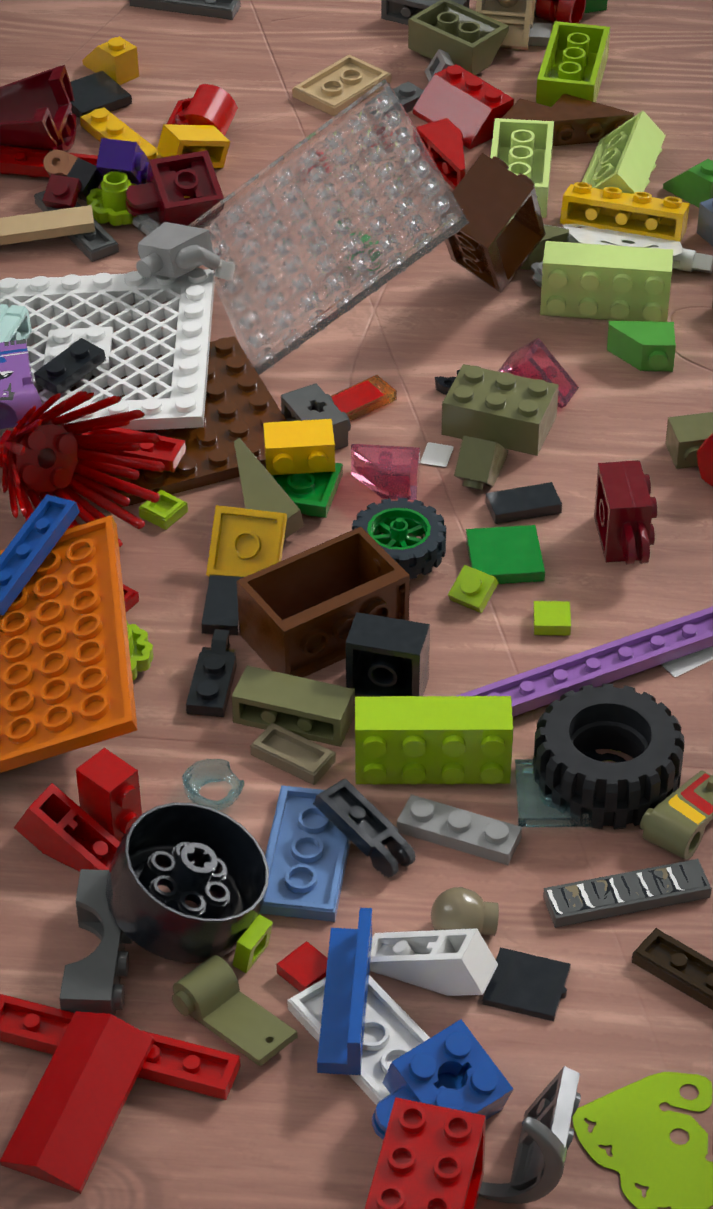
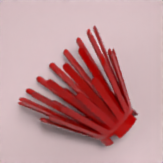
(51, 459)

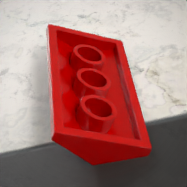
(78, 1100)

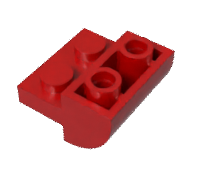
(207, 107)

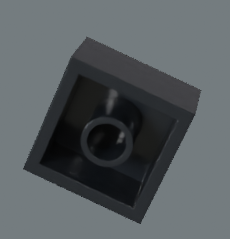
(387, 656)

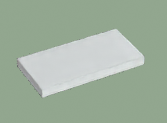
(386, 1035)

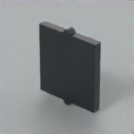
(527, 984)

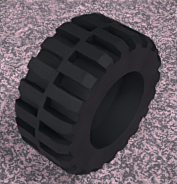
(616, 721)

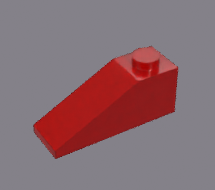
(446, 148)
(67, 832)

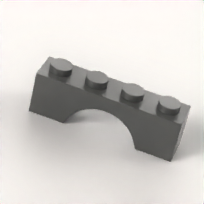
(95, 980)

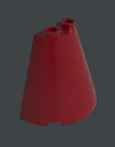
(38, 112)

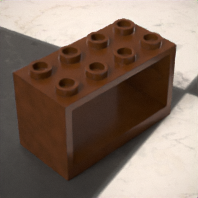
(502, 222)
(306, 604)

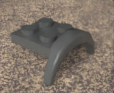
(541, 1143)

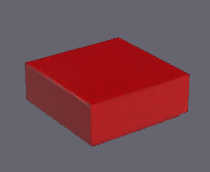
(303, 967)

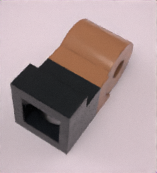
(66, 164)

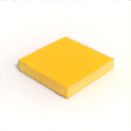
(245, 541)

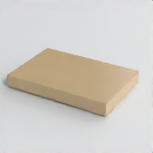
(339, 84)

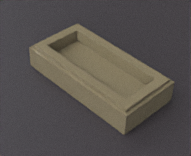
(293, 753)

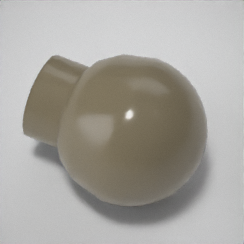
(464, 910)

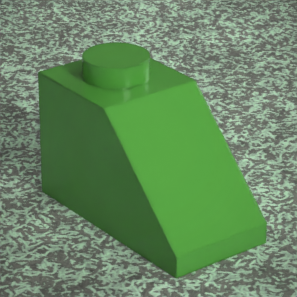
(693, 184)
(643, 344)

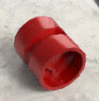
(561, 10)

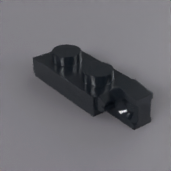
(213, 677)

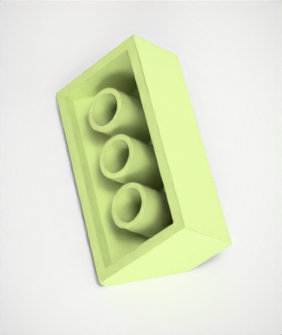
(626, 156)

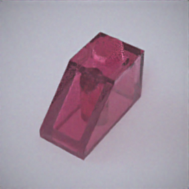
(537, 362)
(387, 469)

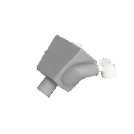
(177, 250)

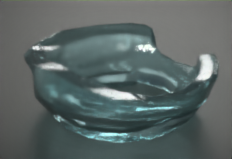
(211, 771)

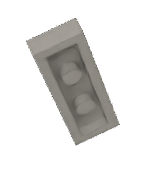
(459, 829)

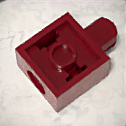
(169, 182)
(624, 512)

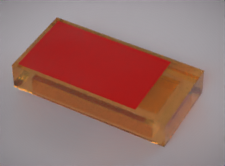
(364, 397)

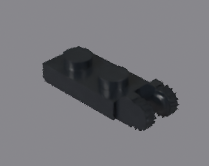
(365, 827)

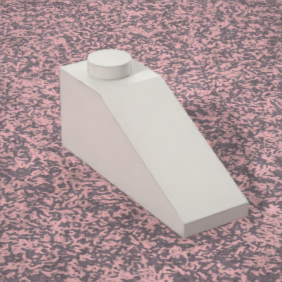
(437, 960)

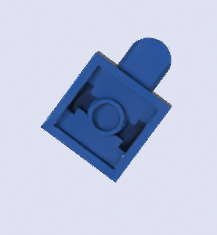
(447, 1073)

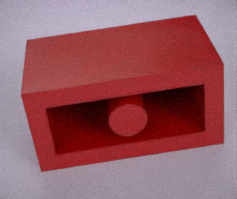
(109, 792)

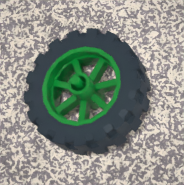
(400, 525)

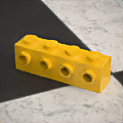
(625, 212)

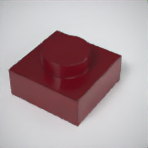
(62, 191)

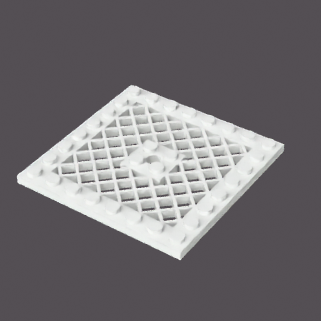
(192, 294)

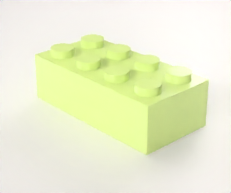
(526, 150)
(606, 282)

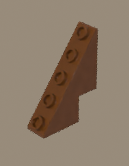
(573, 117)

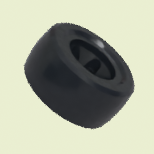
(190, 853)

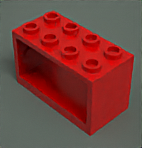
(429, 1159)

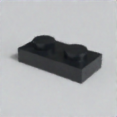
(70, 366)

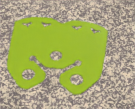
(642, 1143)

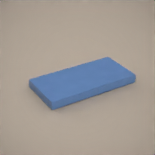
(304, 859)

